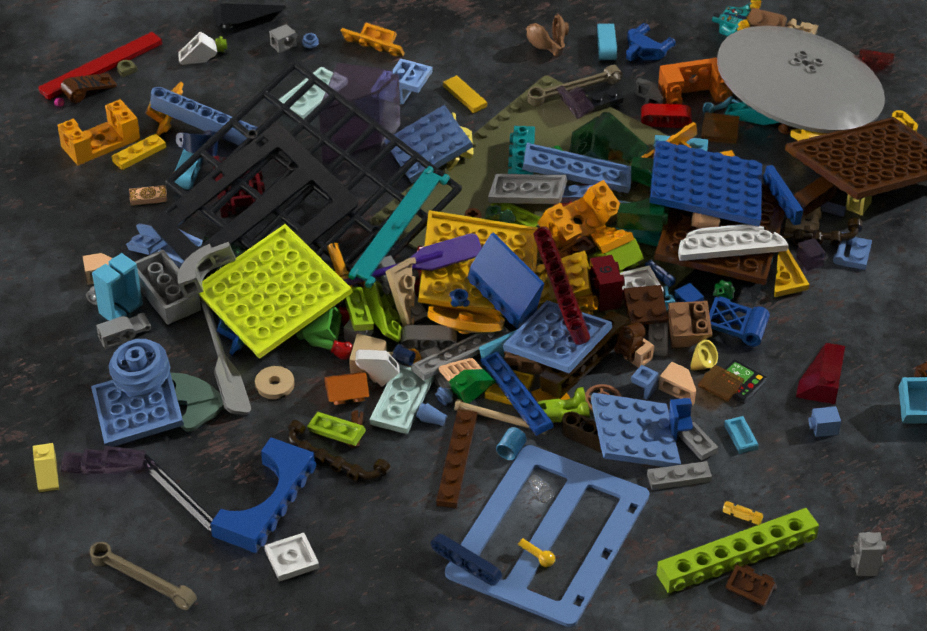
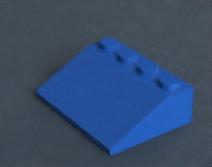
(506, 281)

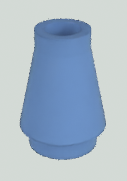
(429, 414)

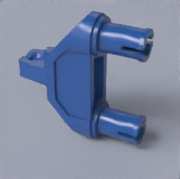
(644, 47)

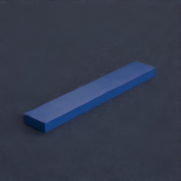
(517, 393)

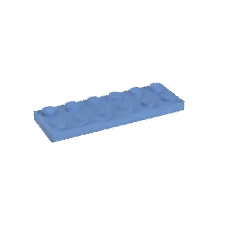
(577, 167)

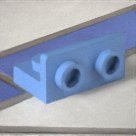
(146, 241)

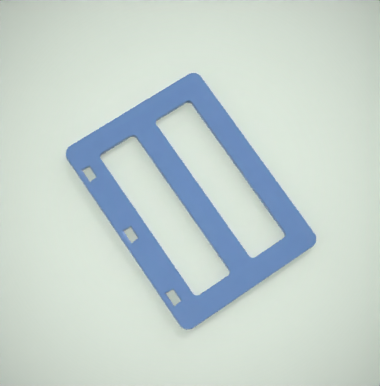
(589, 576)

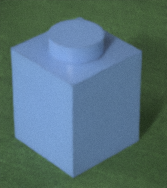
(825, 421)

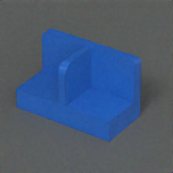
(680, 416)

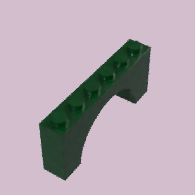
(642, 214)

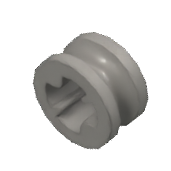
(91, 296)

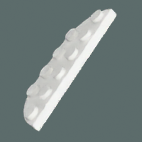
(729, 241)

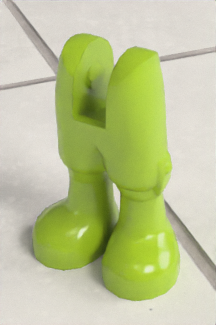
(557, 408)

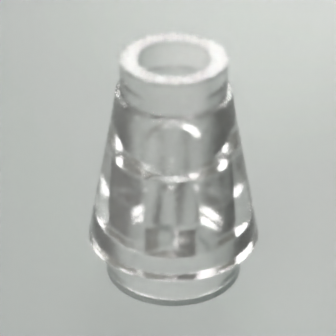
(542, 490)

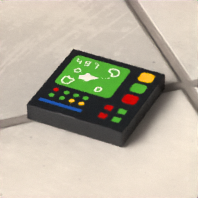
(752, 381)

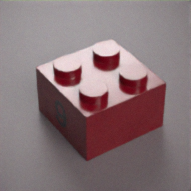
(606, 282)

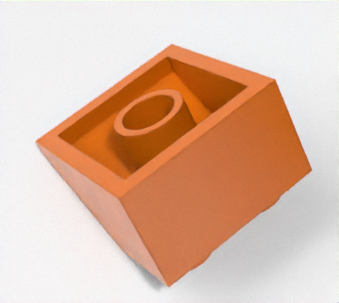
(347, 387)

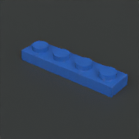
(783, 195)

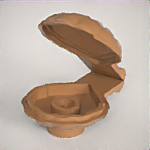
(540, 38)

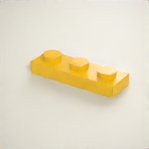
(138, 151)

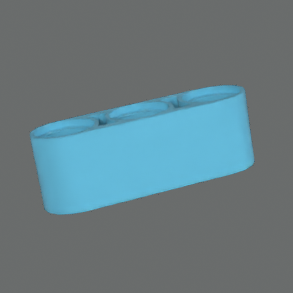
(606, 42)
(188, 178)

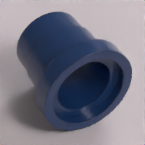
(403, 355)

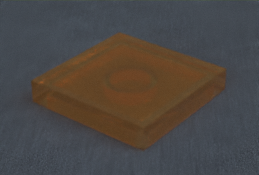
(720, 127)

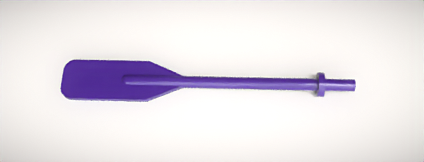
(438, 255)

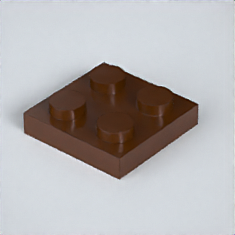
(645, 304)

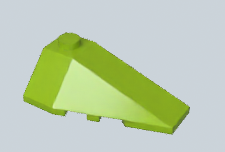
(383, 311)

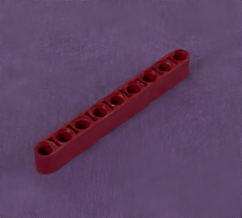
(561, 286)

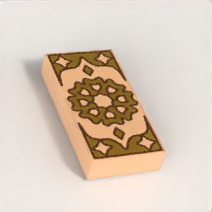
(148, 195)

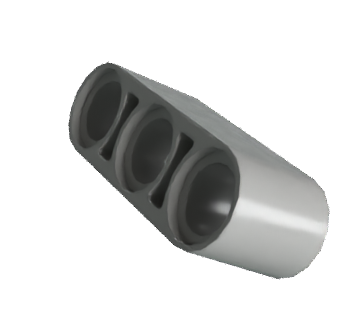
(427, 336)

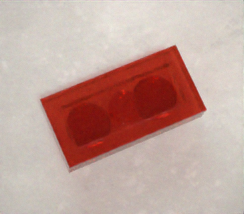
(869, 55)

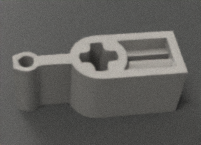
(121, 329)

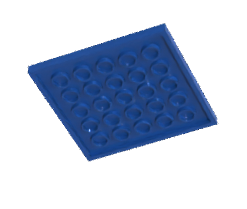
(706, 183)

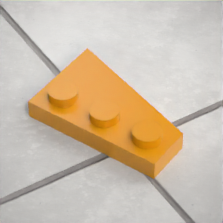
(610, 238)

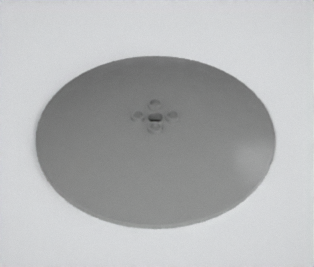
(800, 79)

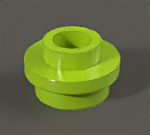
(221, 44)

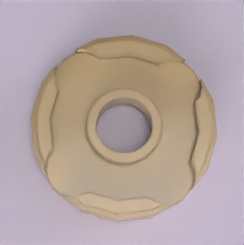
(271, 374)

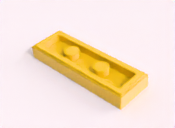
(465, 94)

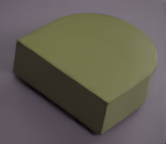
(126, 68)

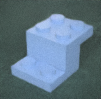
(411, 77)

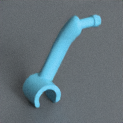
(710, 106)
(670, 298)

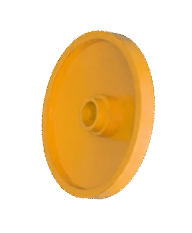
(465, 320)

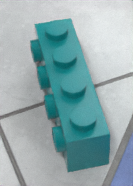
(519, 139)

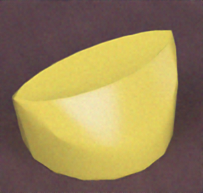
(704, 356)

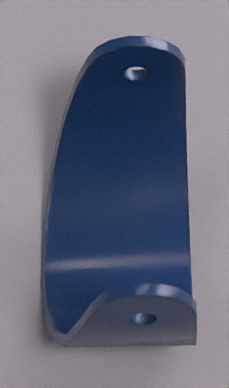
(193, 142)

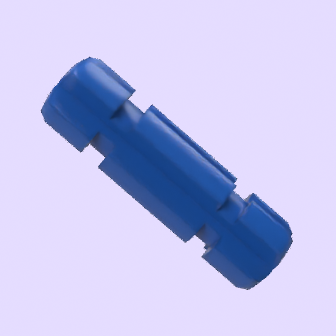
(661, 274)

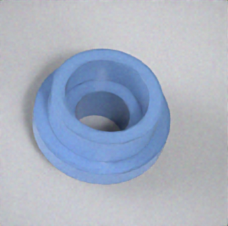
(310, 40)
(444, 396)

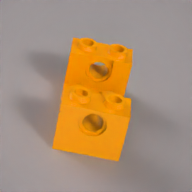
(117, 132)
(594, 209)

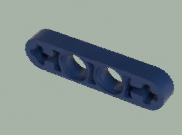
(466, 559)

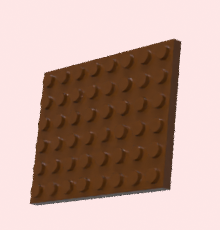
(866, 158)
(744, 267)

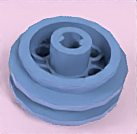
(139, 367)

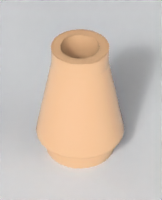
(704, 221)

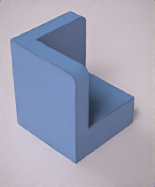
(646, 379)

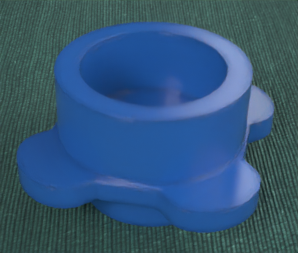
(459, 298)

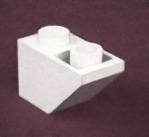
(378, 364)

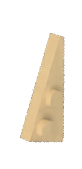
(402, 289)

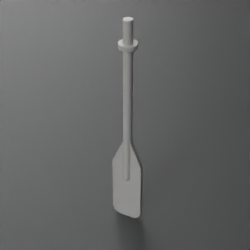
(226, 374)

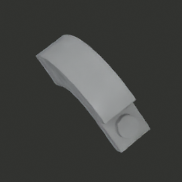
(199, 264)

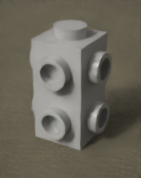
(868, 554)

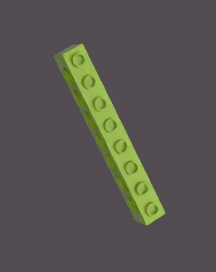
(739, 549)

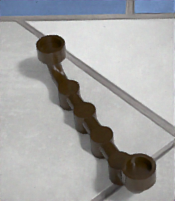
(836, 237)
(337, 463)

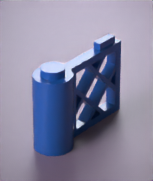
(753, 322)

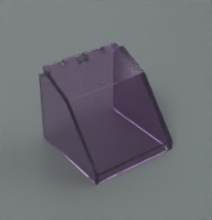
(374, 93)

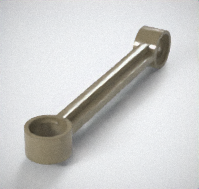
(581, 83)
(182, 595)

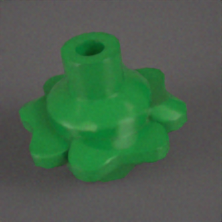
(724, 290)

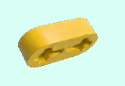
(905, 118)

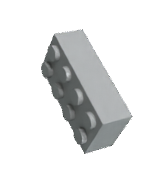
(161, 288)

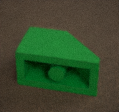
(470, 384)

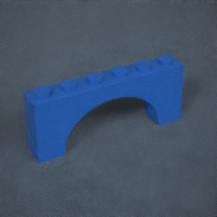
(252, 526)

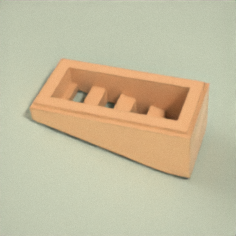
(452, 369)

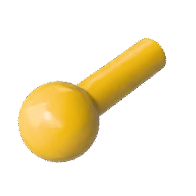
(546, 558)

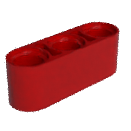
(666, 115)

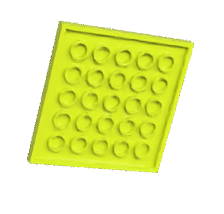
(273, 290)

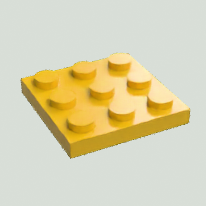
(578, 273)

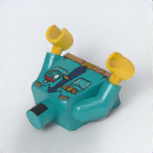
(735, 18)

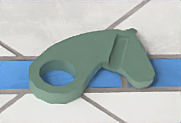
(201, 400)

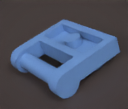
(858, 255)

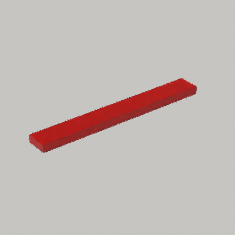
(103, 63)

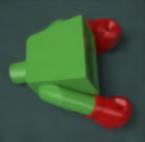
(325, 331)

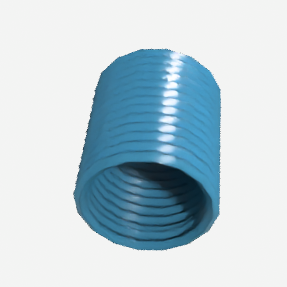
(511, 443)

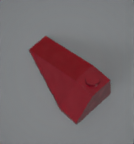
(823, 375)

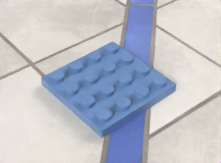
(435, 138)
(548, 341)
(132, 417)
(634, 430)

